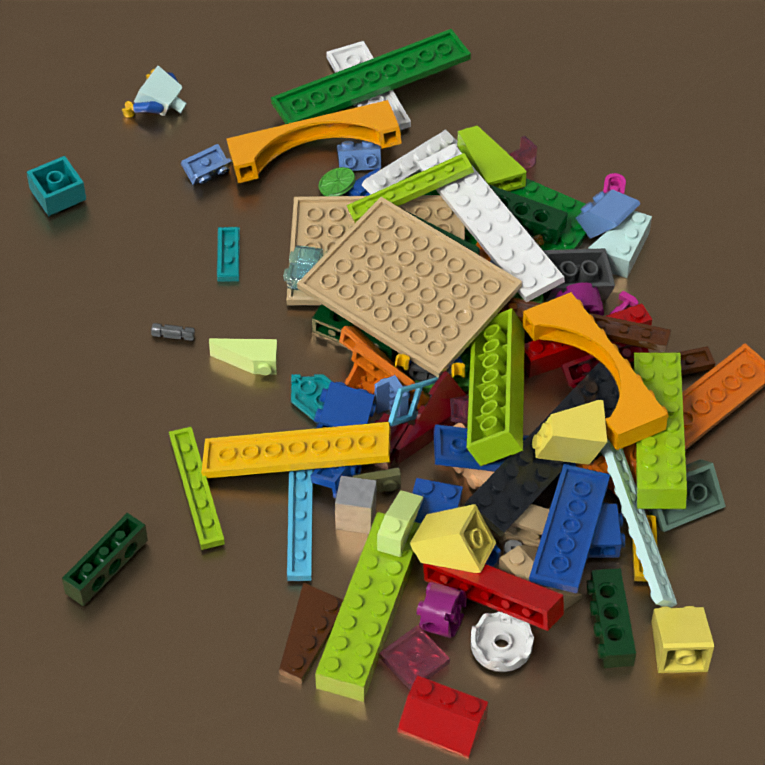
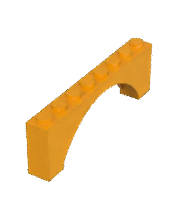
(256, 149)
(567, 322)

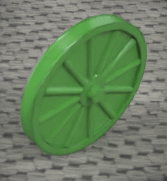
(337, 181)

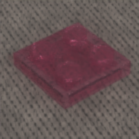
(414, 656)

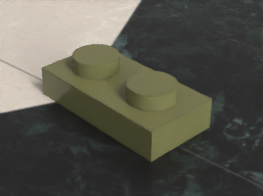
(386, 480)

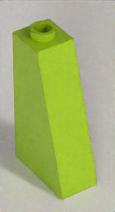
(491, 160)

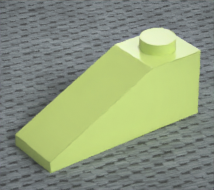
(251, 355)
(398, 523)

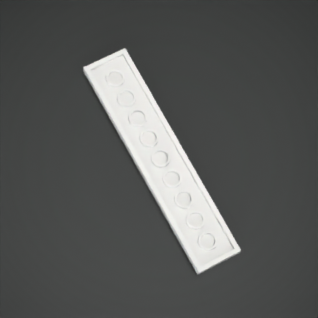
(496, 229)

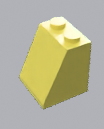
(572, 434)
(454, 539)
(682, 639)

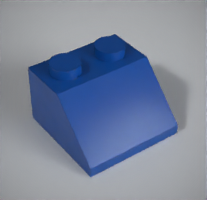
(436, 497)

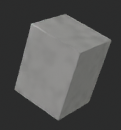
(355, 504)

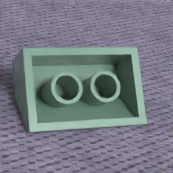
(702, 497)

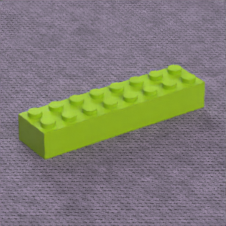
(496, 390)
(661, 457)
(365, 618)

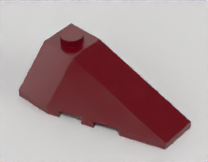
(436, 412)

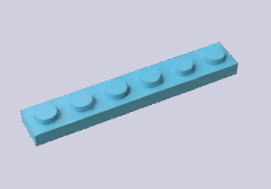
(300, 526)

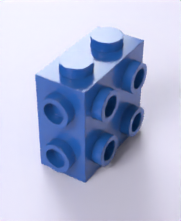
(344, 406)
(607, 536)

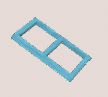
(412, 411)

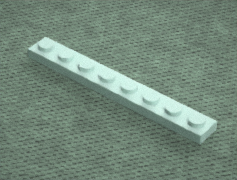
(639, 527)

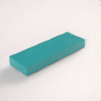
(228, 254)

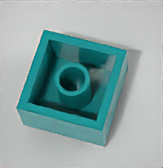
(56, 185)

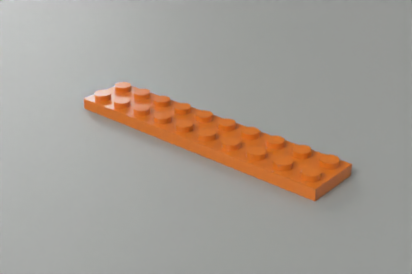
(709, 400)

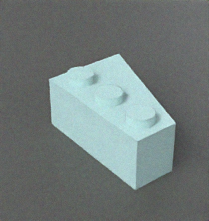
(625, 242)

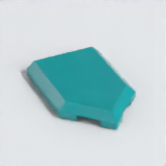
(307, 392)

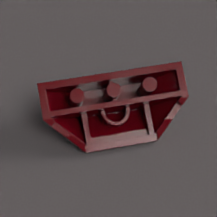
(577, 369)

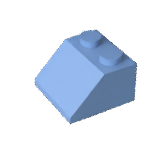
(605, 212)

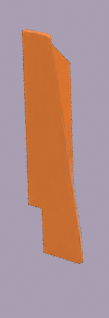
(374, 361)

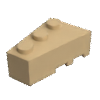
(527, 527)

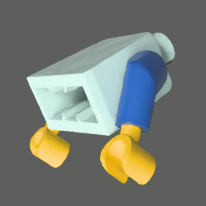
(157, 95)

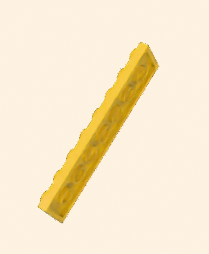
(296, 450)

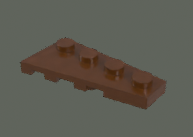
(309, 631)

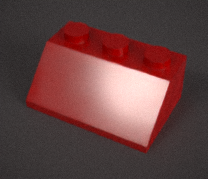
(443, 716)

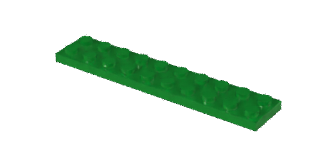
(371, 78)

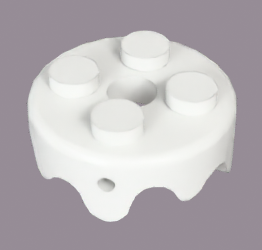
(505, 627)

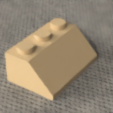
(520, 563)

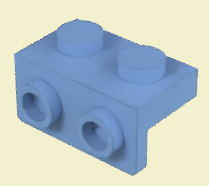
(359, 155)
(206, 164)
(385, 396)

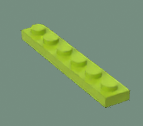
(415, 185)
(196, 488)

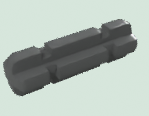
(173, 331)

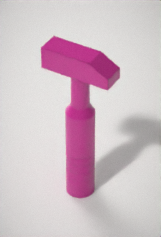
(627, 300)

